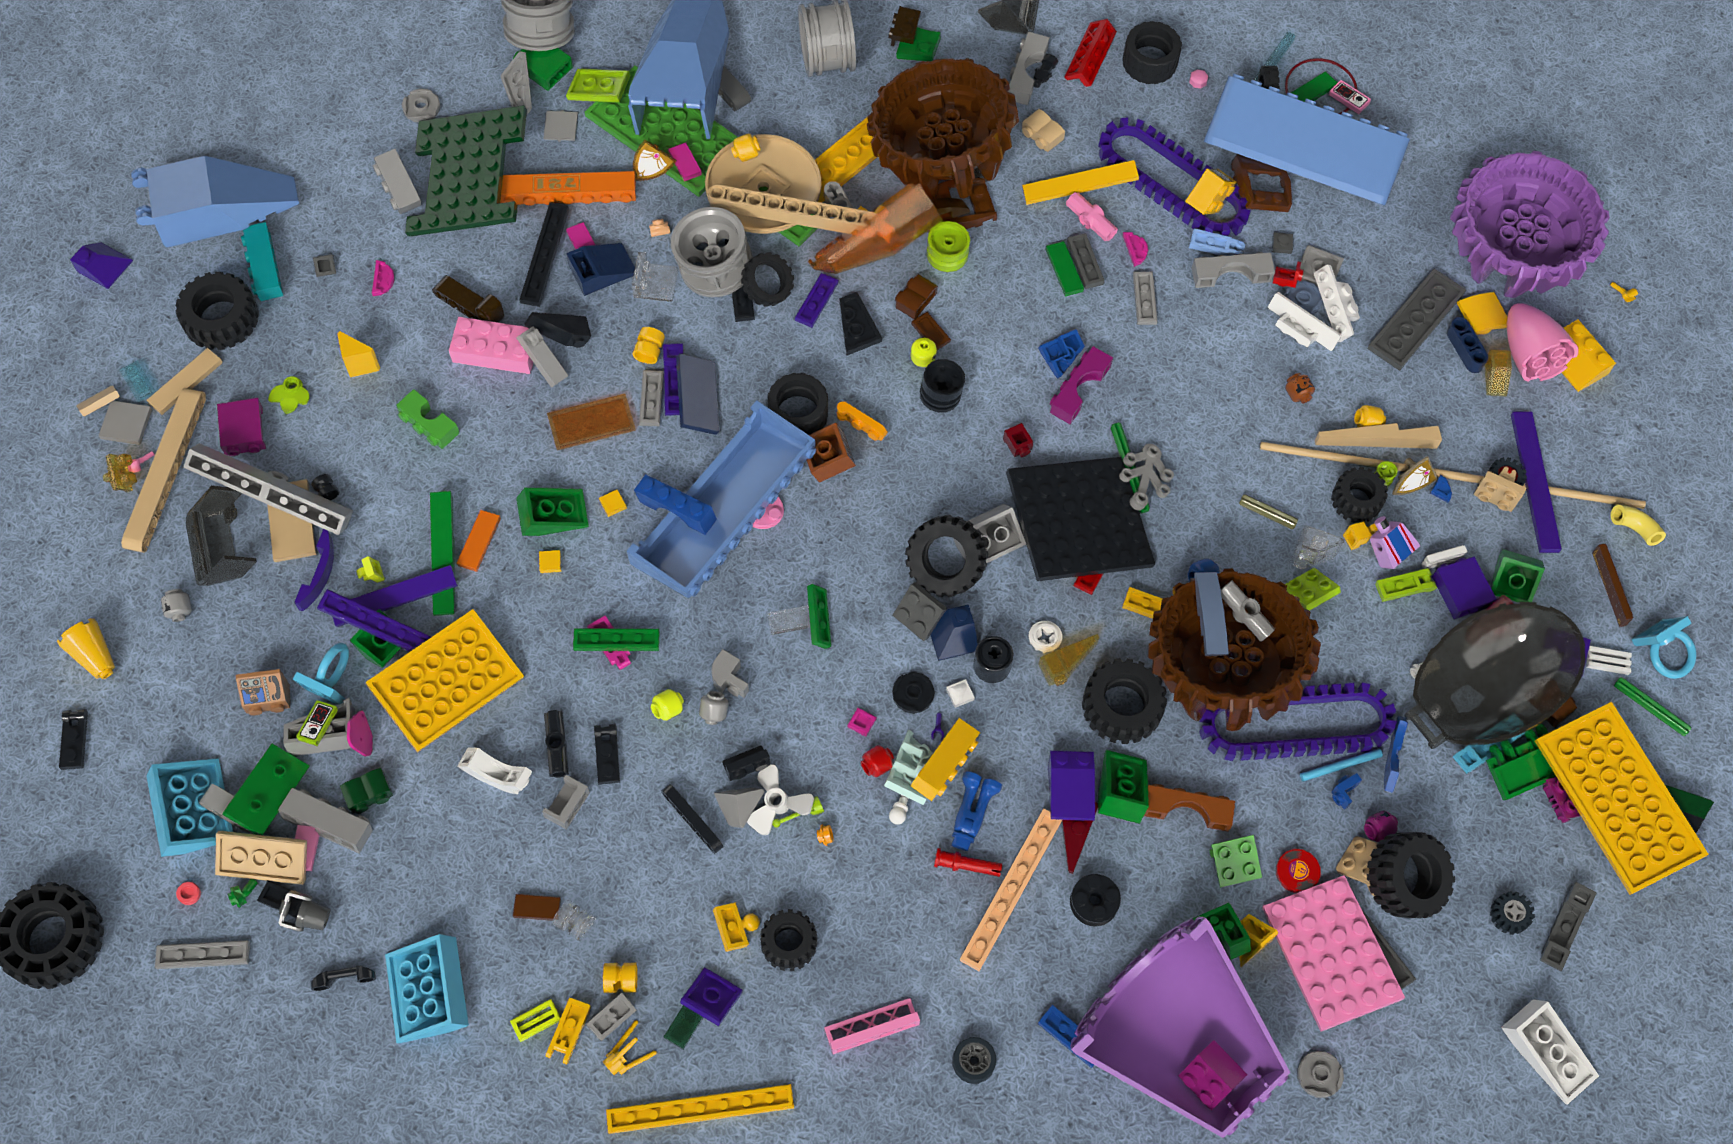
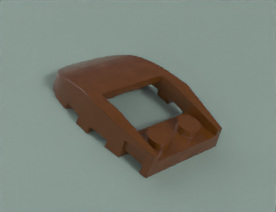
(1261, 199)
(980, 202)

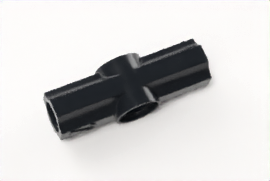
(556, 755)

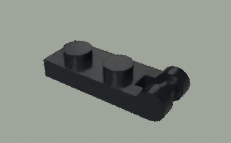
(73, 739)
(607, 755)

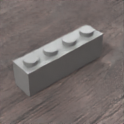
(328, 821)

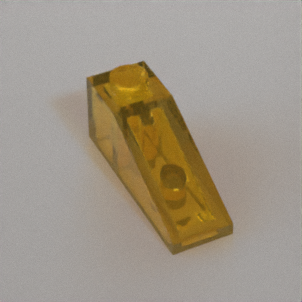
(1063, 662)

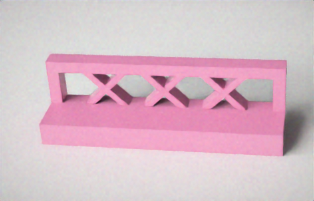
(874, 1032)

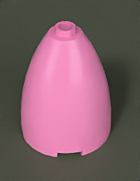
(1538, 343)

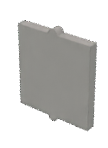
(560, 125)

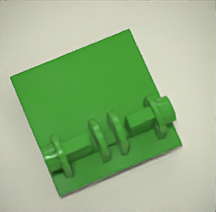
(1236, 860)

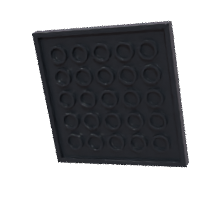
(1079, 519)

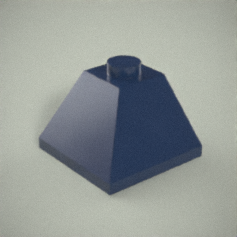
(955, 633)

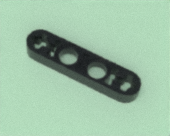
(692, 818)

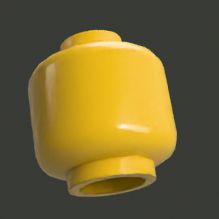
(745, 147)
(1369, 416)

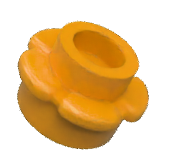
(825, 835)

